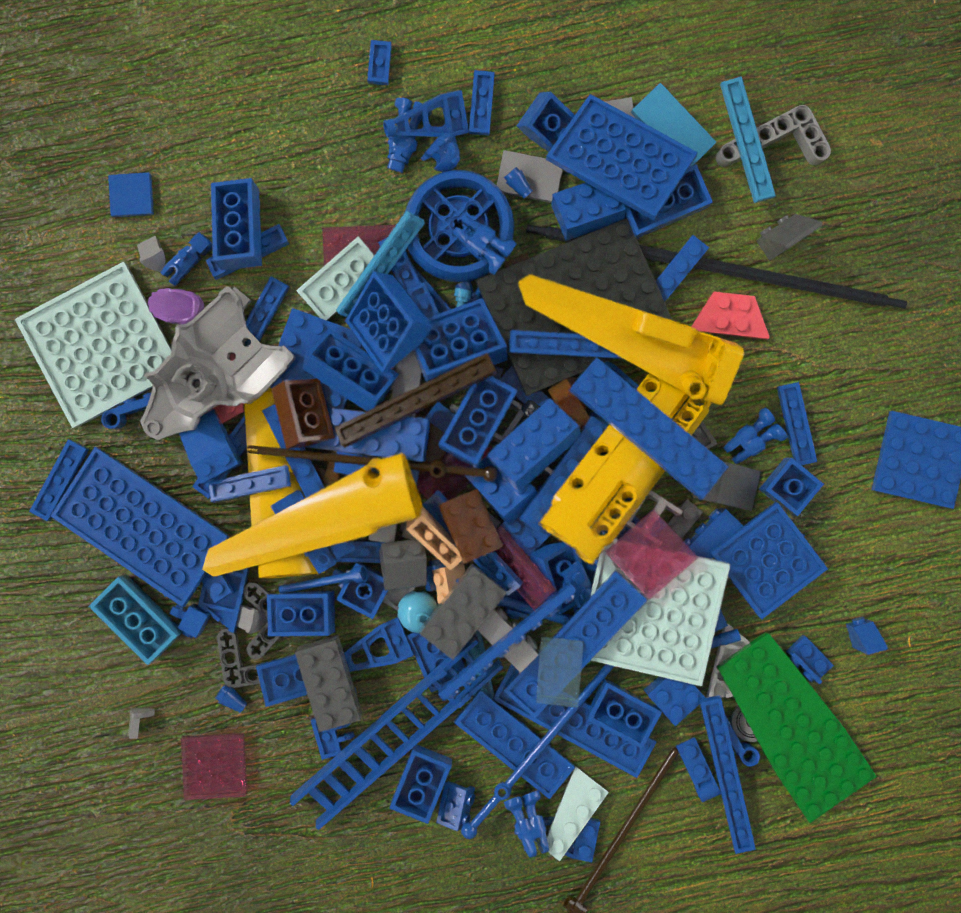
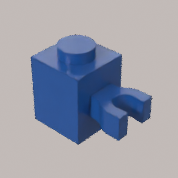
(193, 619)

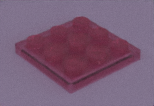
(651, 554)
(214, 766)

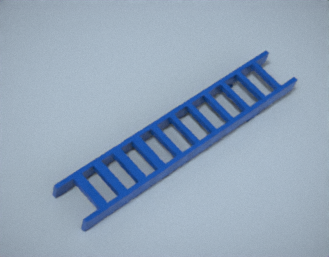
(393, 756)

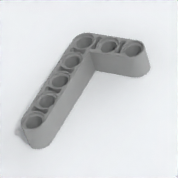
(791, 125)

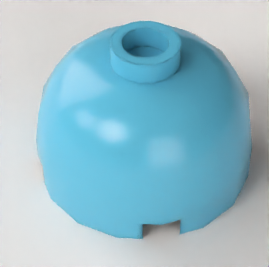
(415, 609)

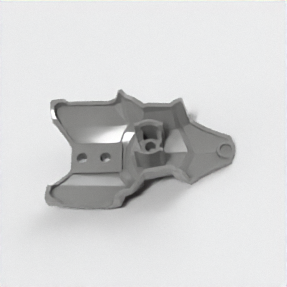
(203, 375)

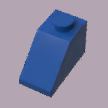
(865, 636)

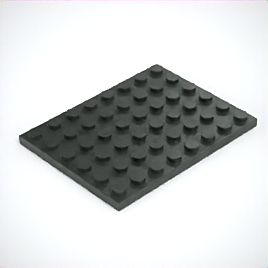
(600, 264)

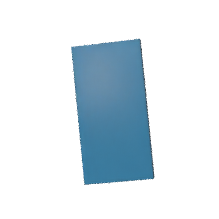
(669, 117)

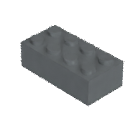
(462, 611)
(328, 683)

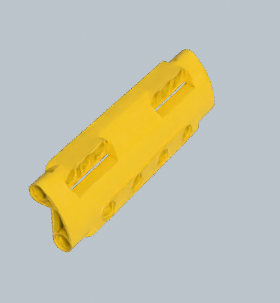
(602, 476)

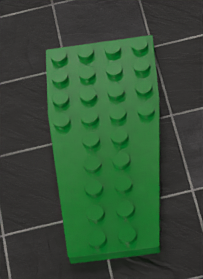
(794, 728)

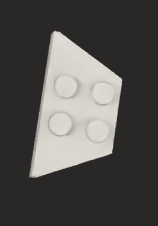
(717, 685)

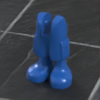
(478, 242)
(750, 441)
(529, 828)

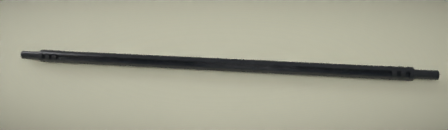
(751, 273)

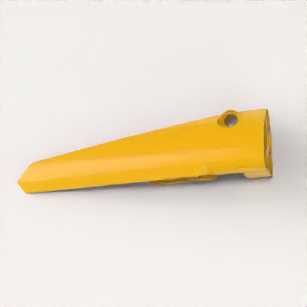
(647, 340)
(260, 434)
(333, 515)

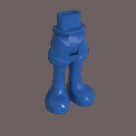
(402, 146)

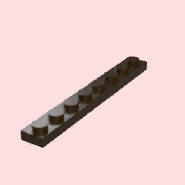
(415, 400)

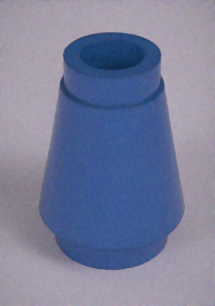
(518, 182)
(230, 698)

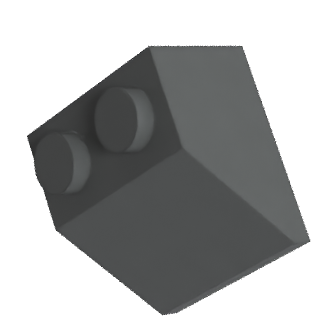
(403, 564)

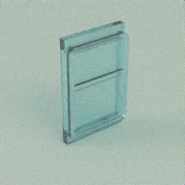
(559, 671)

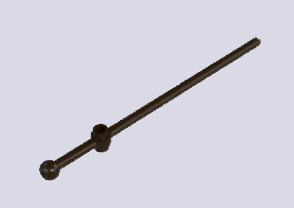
(488, 473)
(575, 904)

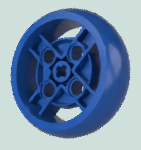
(439, 226)

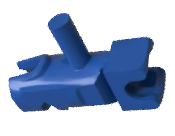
(187, 258)

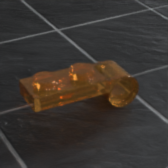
(569, 403)

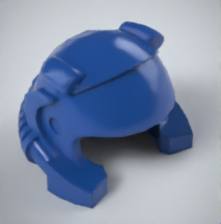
(444, 151)

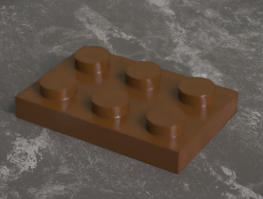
(470, 526)

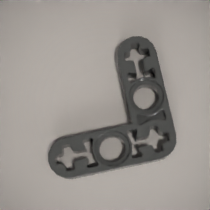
(252, 599)
(241, 671)

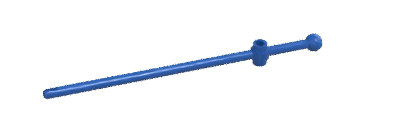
(469, 829)

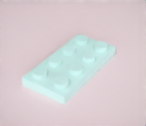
(333, 281)

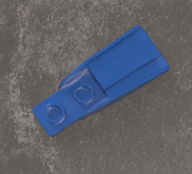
(320, 558)

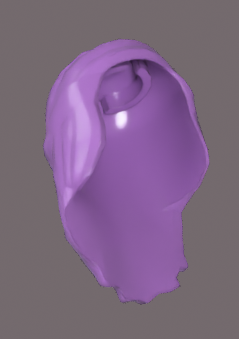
(175, 305)

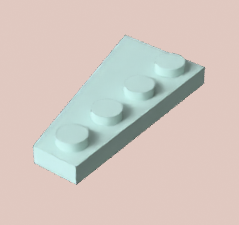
(574, 811)

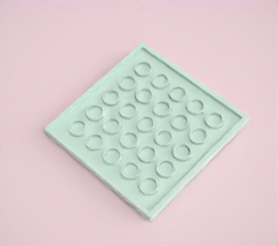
(96, 344)
(673, 628)

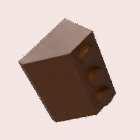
(302, 412)

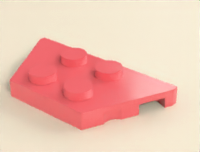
(731, 316)

